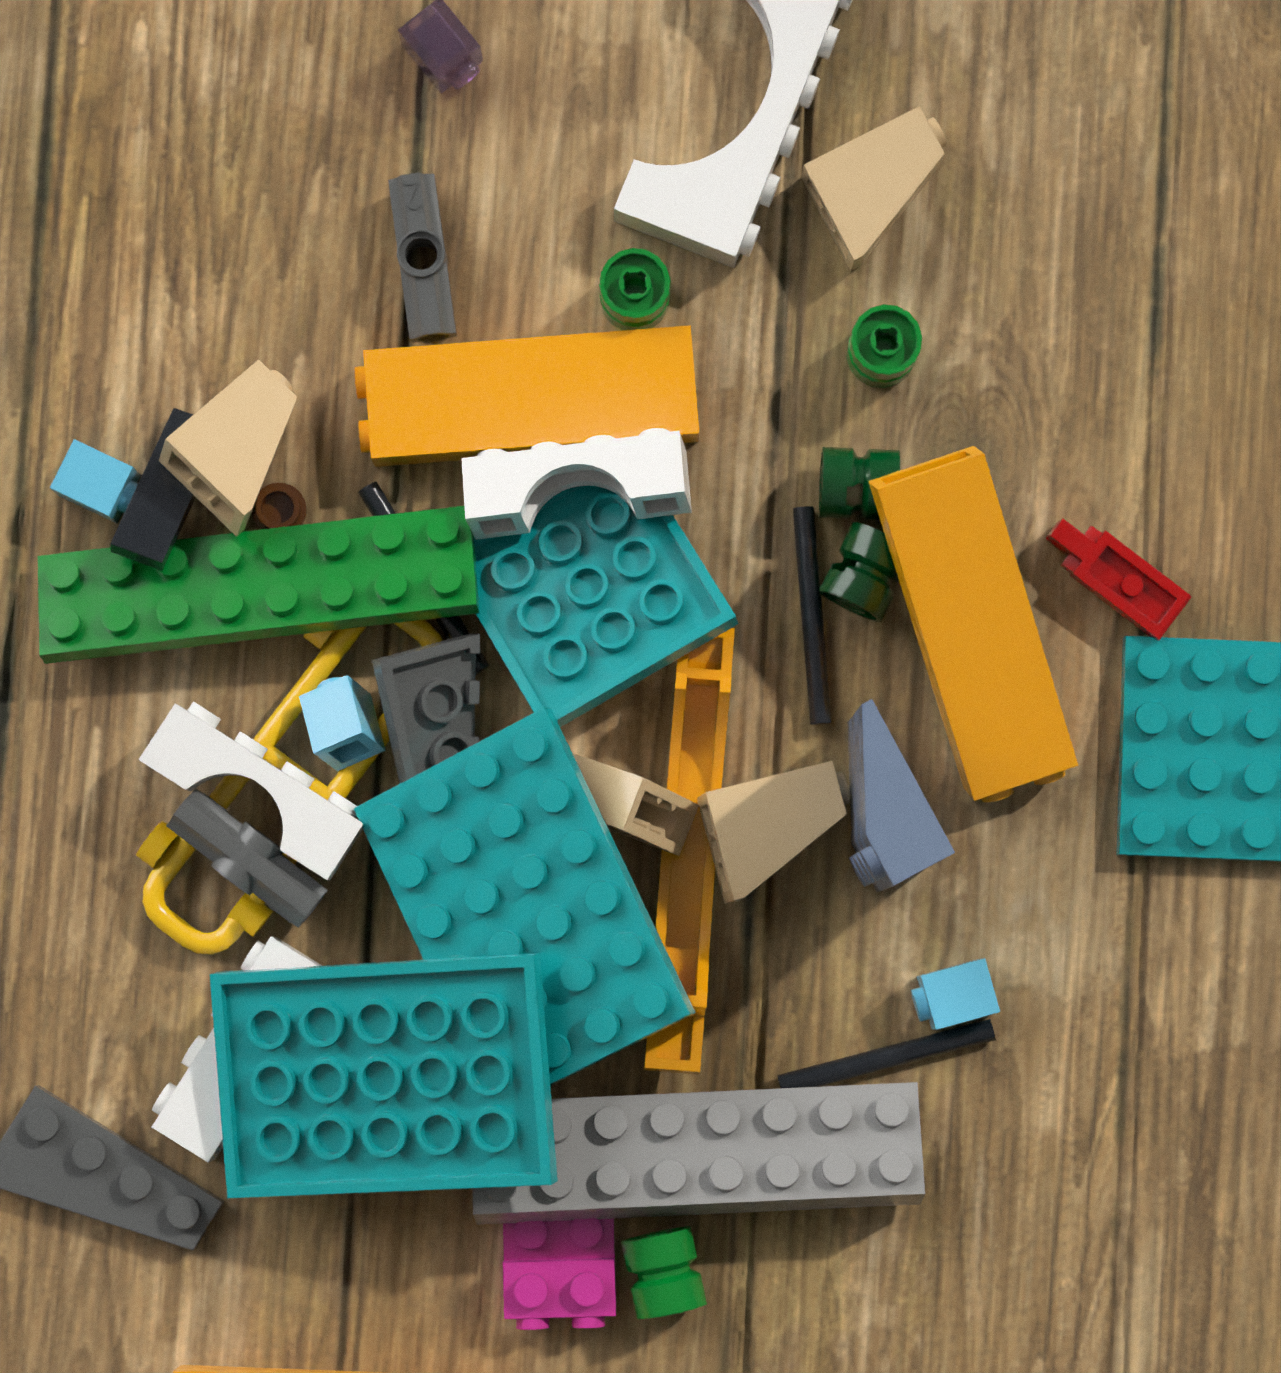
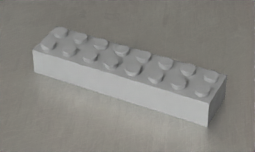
(724, 1154)

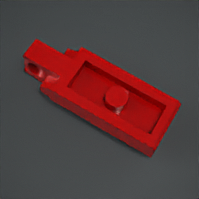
(1119, 577)

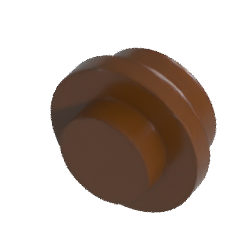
(279, 507)

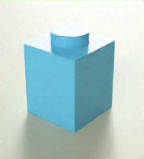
(95, 481)
(341, 722)
(955, 994)

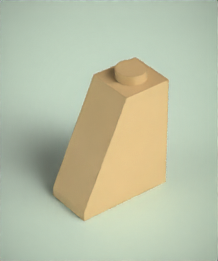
(873, 181)
(231, 444)
(639, 806)
(768, 822)

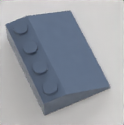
(889, 814)

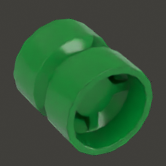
(634, 289)
(884, 346)
(664, 1272)

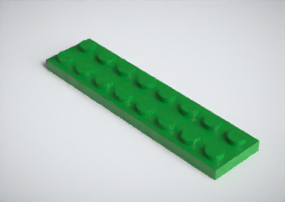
(259, 585)

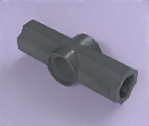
(416, 226)
(247, 858)

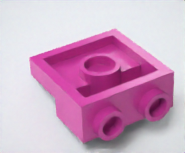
(559, 1272)

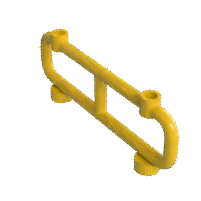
(169, 852)

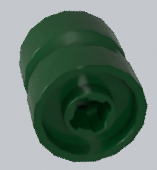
(842, 471)
(864, 576)

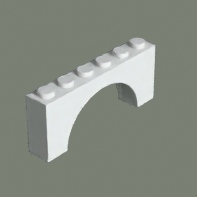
(714, 200)

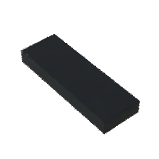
(155, 509)

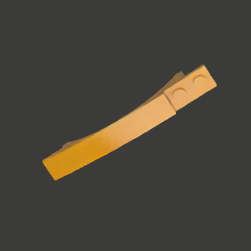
(688, 879)

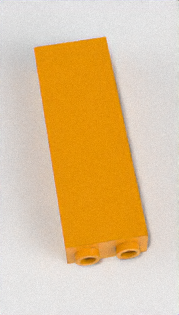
(524, 392)
(974, 624)

